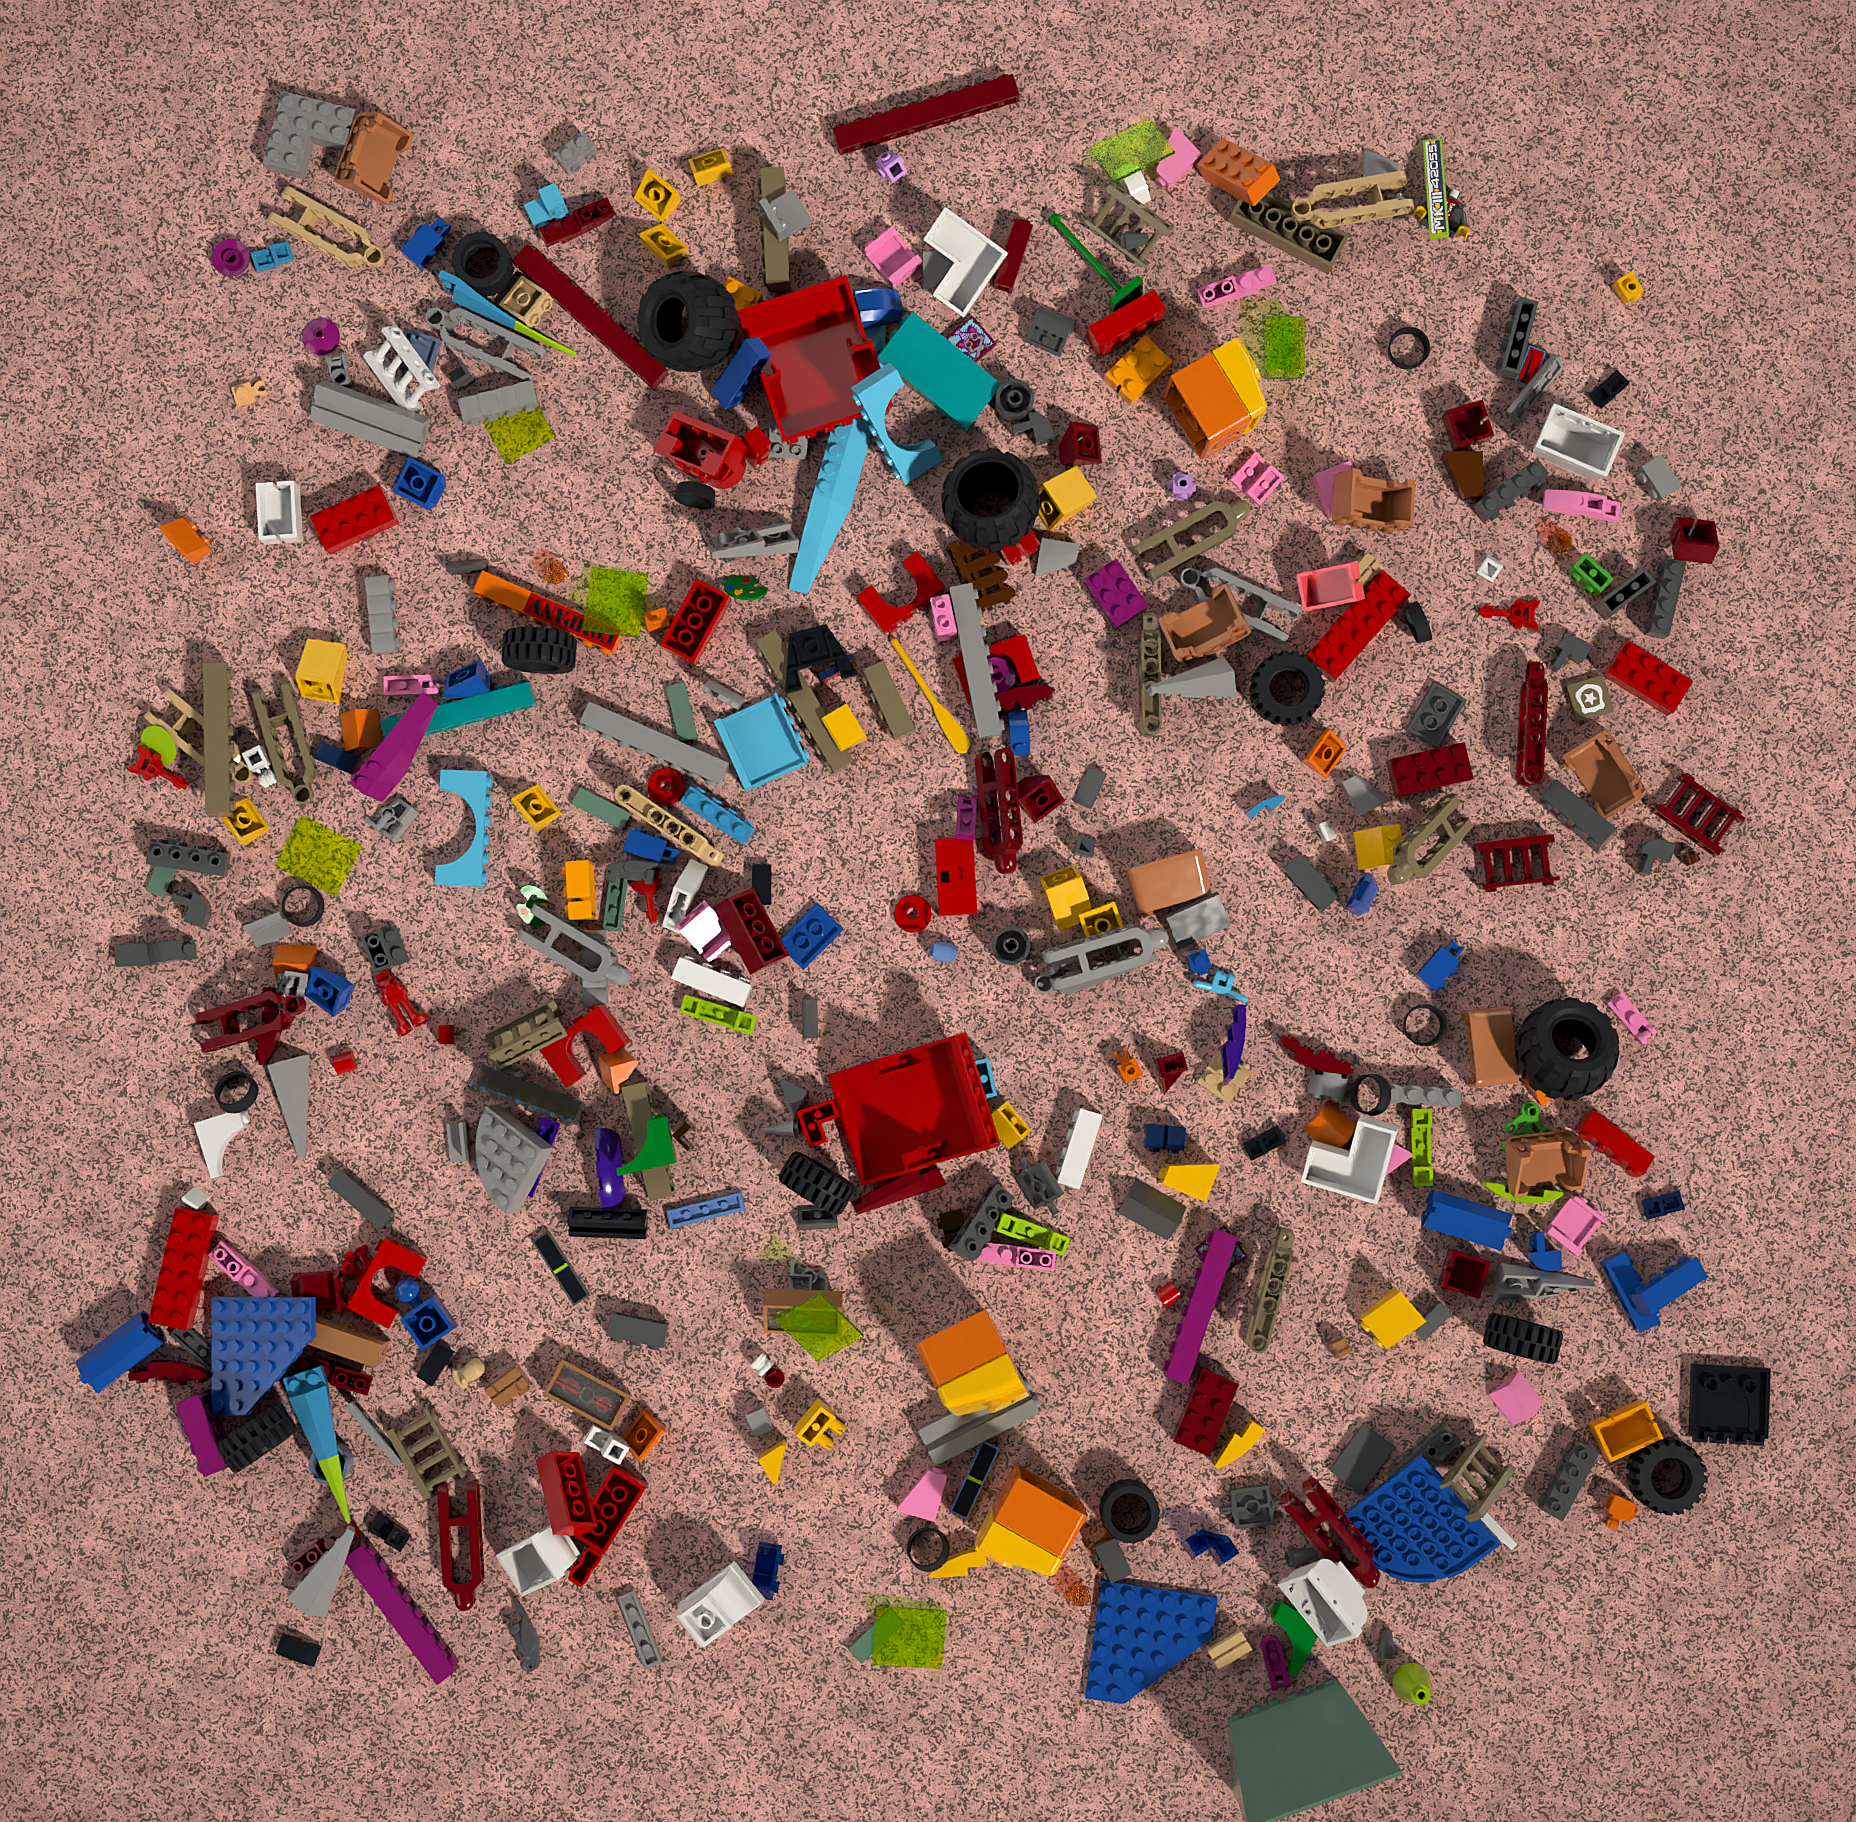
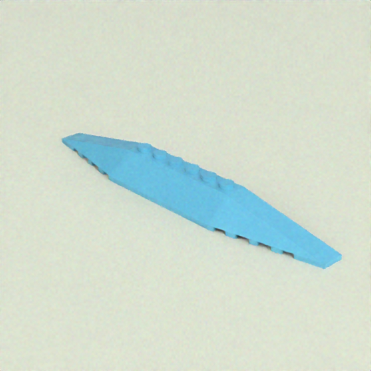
(833, 490)

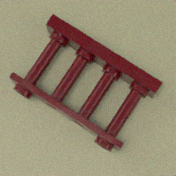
(1695, 833)
(1504, 847)

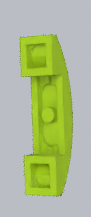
(718, 1014)
(1421, 1146)
(1544, 1195)
(1032, 1233)

